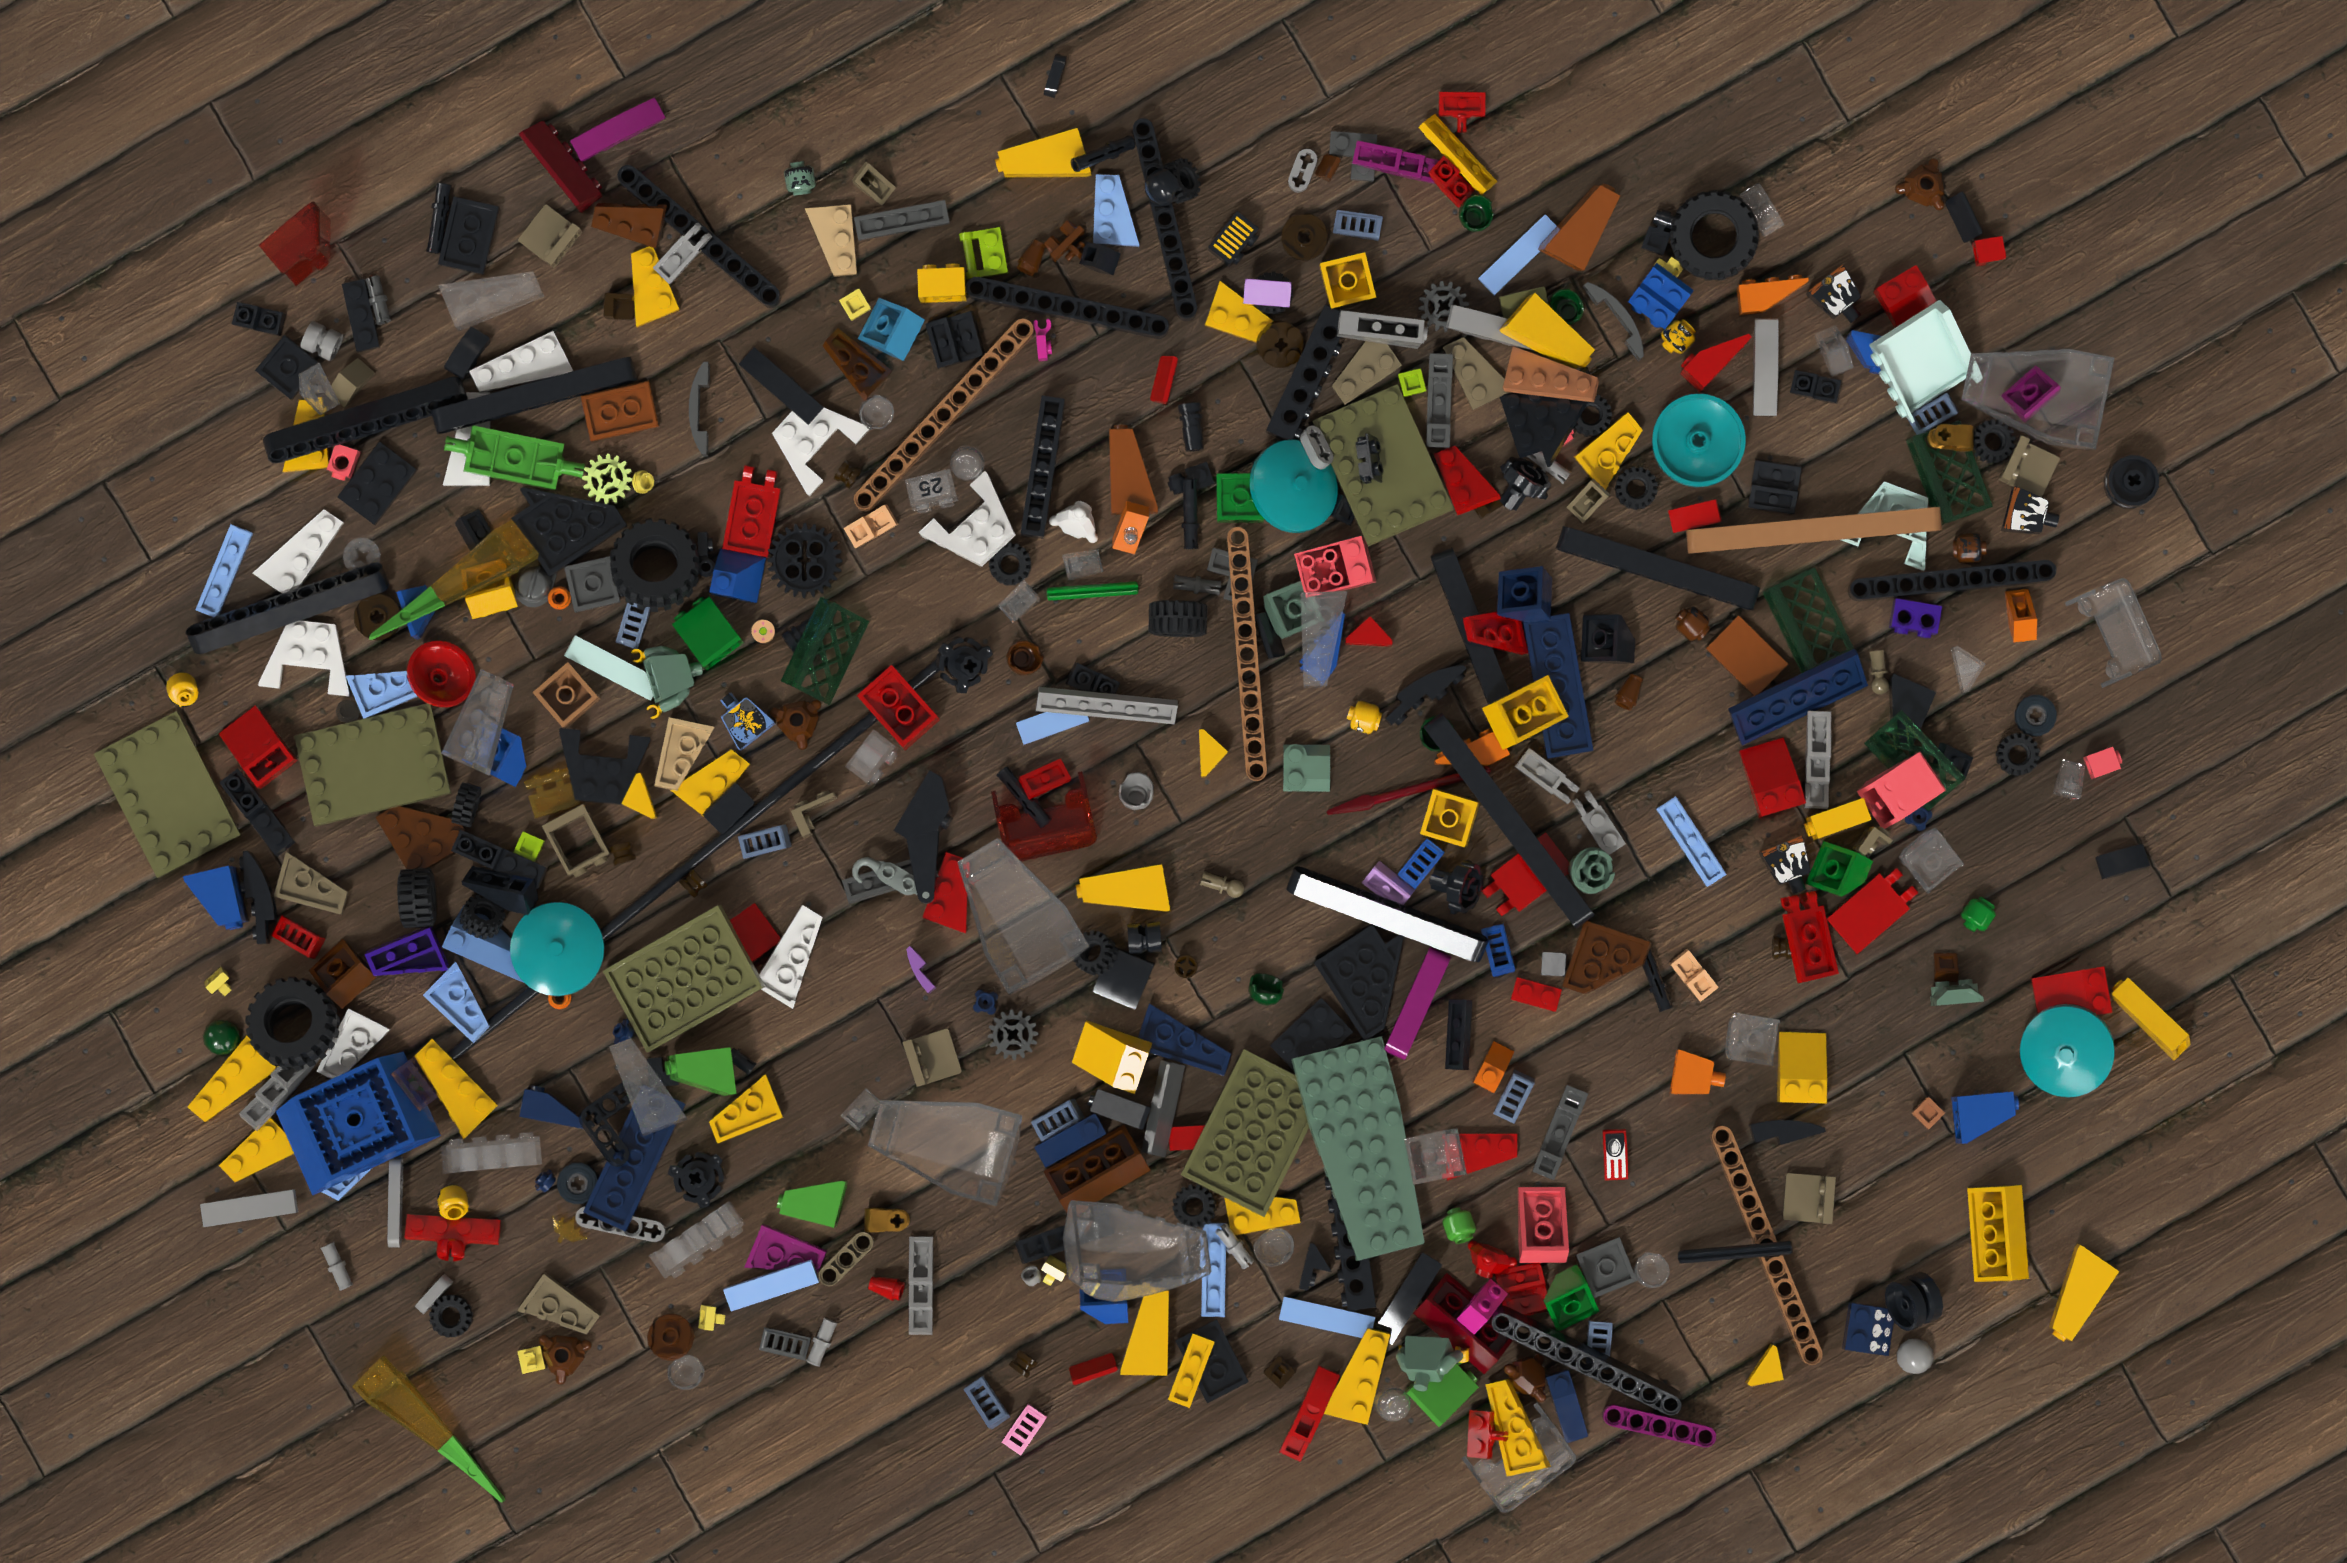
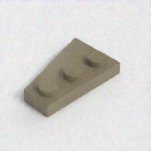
(1366, 369)
(1474, 373)
(308, 887)

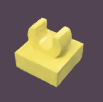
(1672, 266)
(855, 304)
(218, 981)
(1054, 1269)
(709, 1317)
(531, 1359)

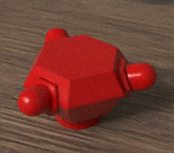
(1489, 1259)

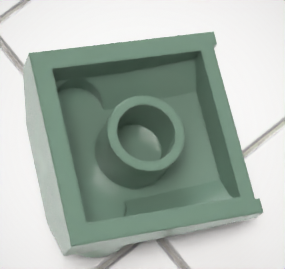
(1285, 609)
(1306, 768)
(1956, 994)

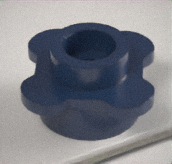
(1919, 823)
(980, 1006)
(623, 1031)
(544, 1181)

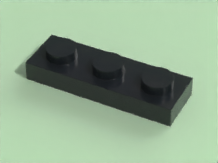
(360, 315)
(1458, 1034)

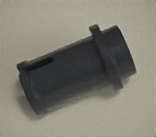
(742, 1061)

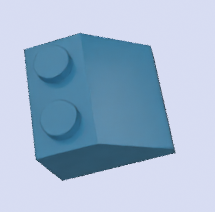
(891, 329)

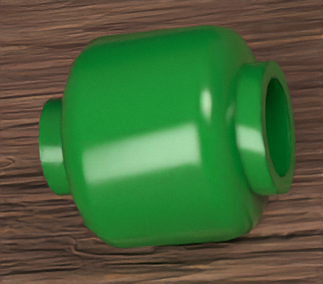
(1978, 914)

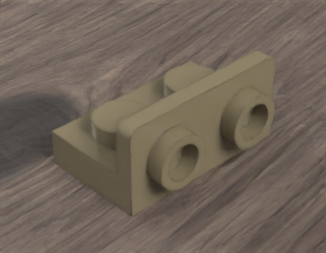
(1867, 841)

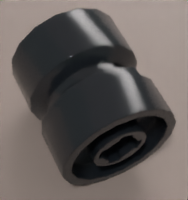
(1144, 937)

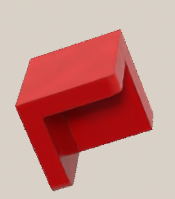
(1988, 250)

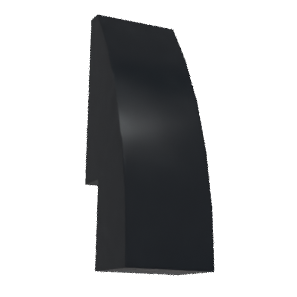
(1784, 1130)

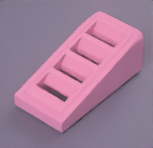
(1035, 1413)

